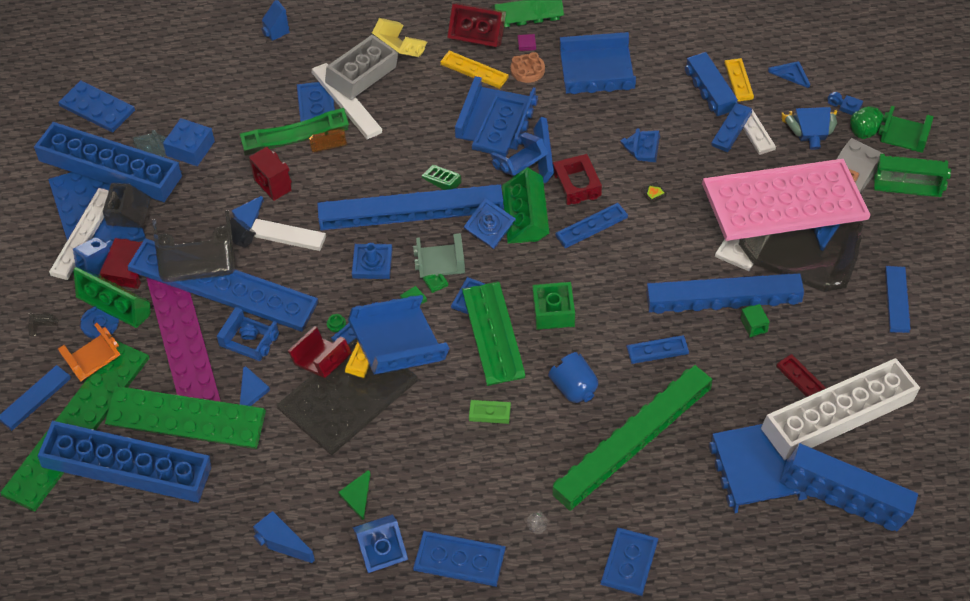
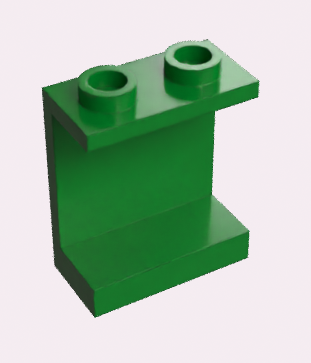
(905, 132)

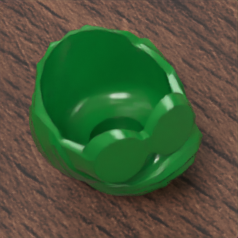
(866, 122)

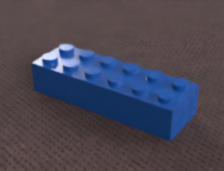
(848, 488)

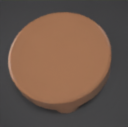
(527, 67)

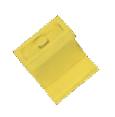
(389, 31)

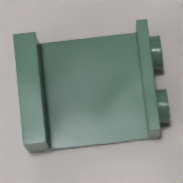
(440, 259)

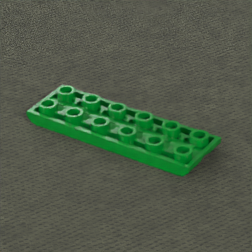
(493, 333)

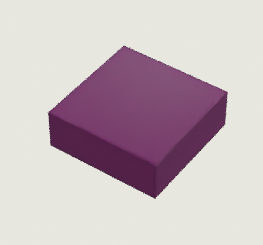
(526, 42)

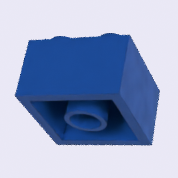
(188, 142)

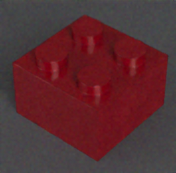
(270, 173)

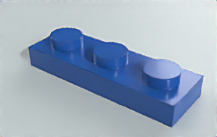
(732, 127)

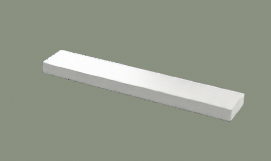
(353, 107)
(82, 233)

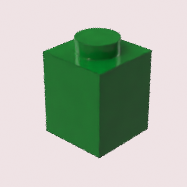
(754, 320)

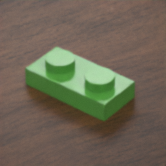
(489, 411)

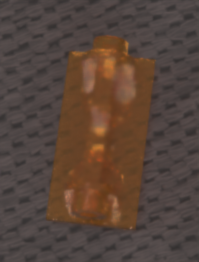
(323, 142)

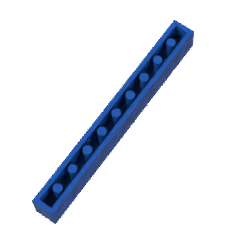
(406, 207)

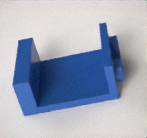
(533, 151)

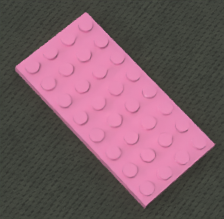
(785, 199)

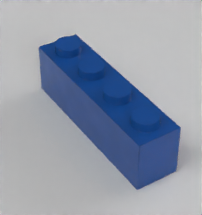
(710, 83)

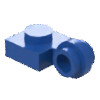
(848, 105)

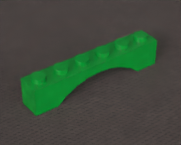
(280, 136)

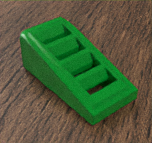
(455, 178)

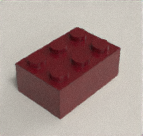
(476, 24)

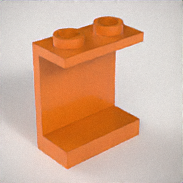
(92, 355)

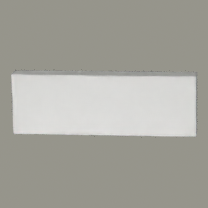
(758, 135)

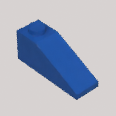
(280, 538)

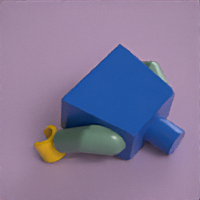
(811, 124)

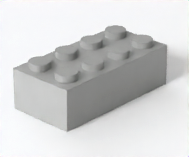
(361, 67)

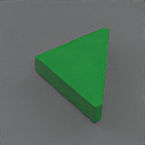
(356, 494)

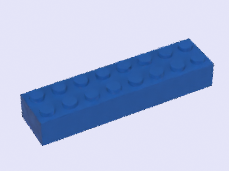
(107, 161)
(125, 461)

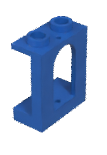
(238, 320)

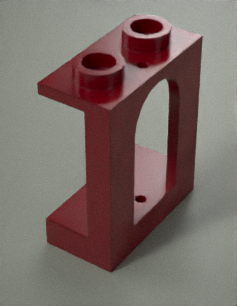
(574, 165)

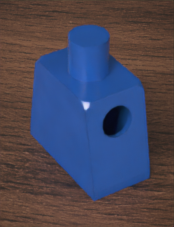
(92, 255)

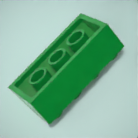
(530, 10)
(527, 204)
(110, 298)

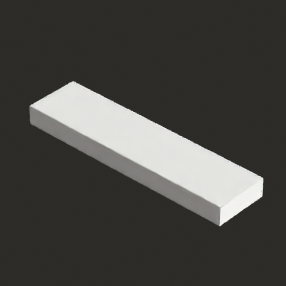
(288, 234)

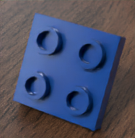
(489, 223)
(372, 261)

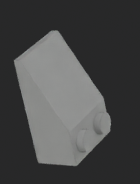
(860, 159)

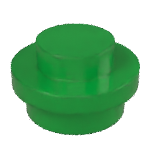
(336, 322)

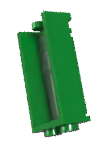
(911, 176)

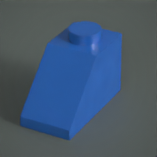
(275, 21)

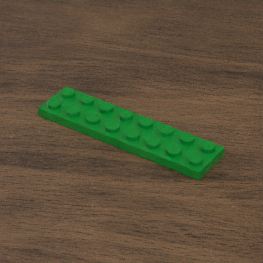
(185, 417)

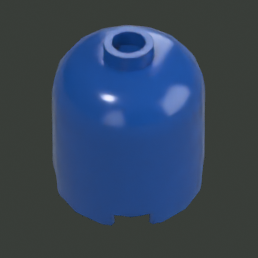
(574, 378)

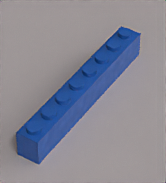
(724, 293)

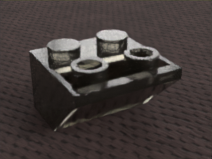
(126, 206)

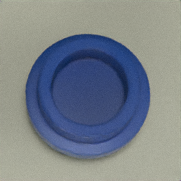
(248, 332)

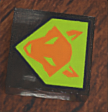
(653, 192)

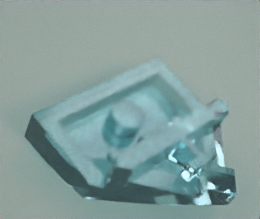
(151, 143)

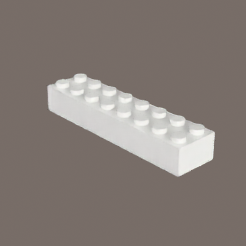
(840, 408)

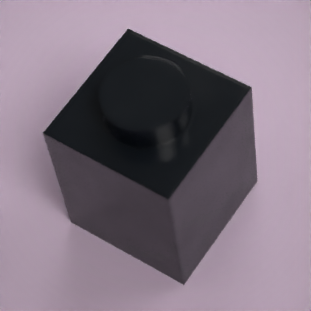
(241, 233)

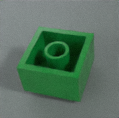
(553, 305)

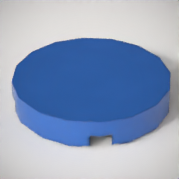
(95, 316)

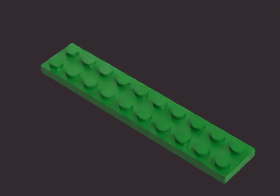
(86, 410)

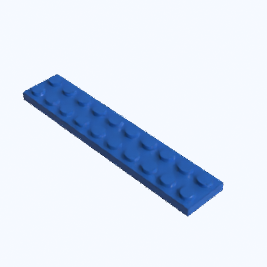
(236, 290)

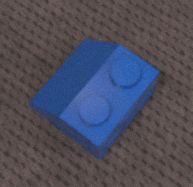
(380, 543)

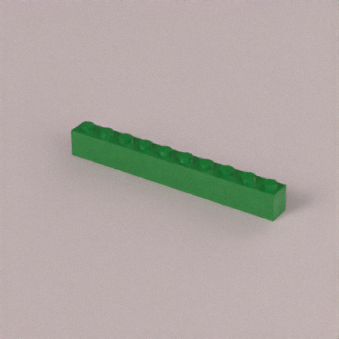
(631, 438)

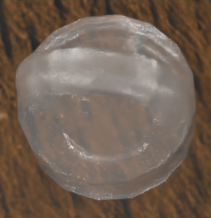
(537, 523)

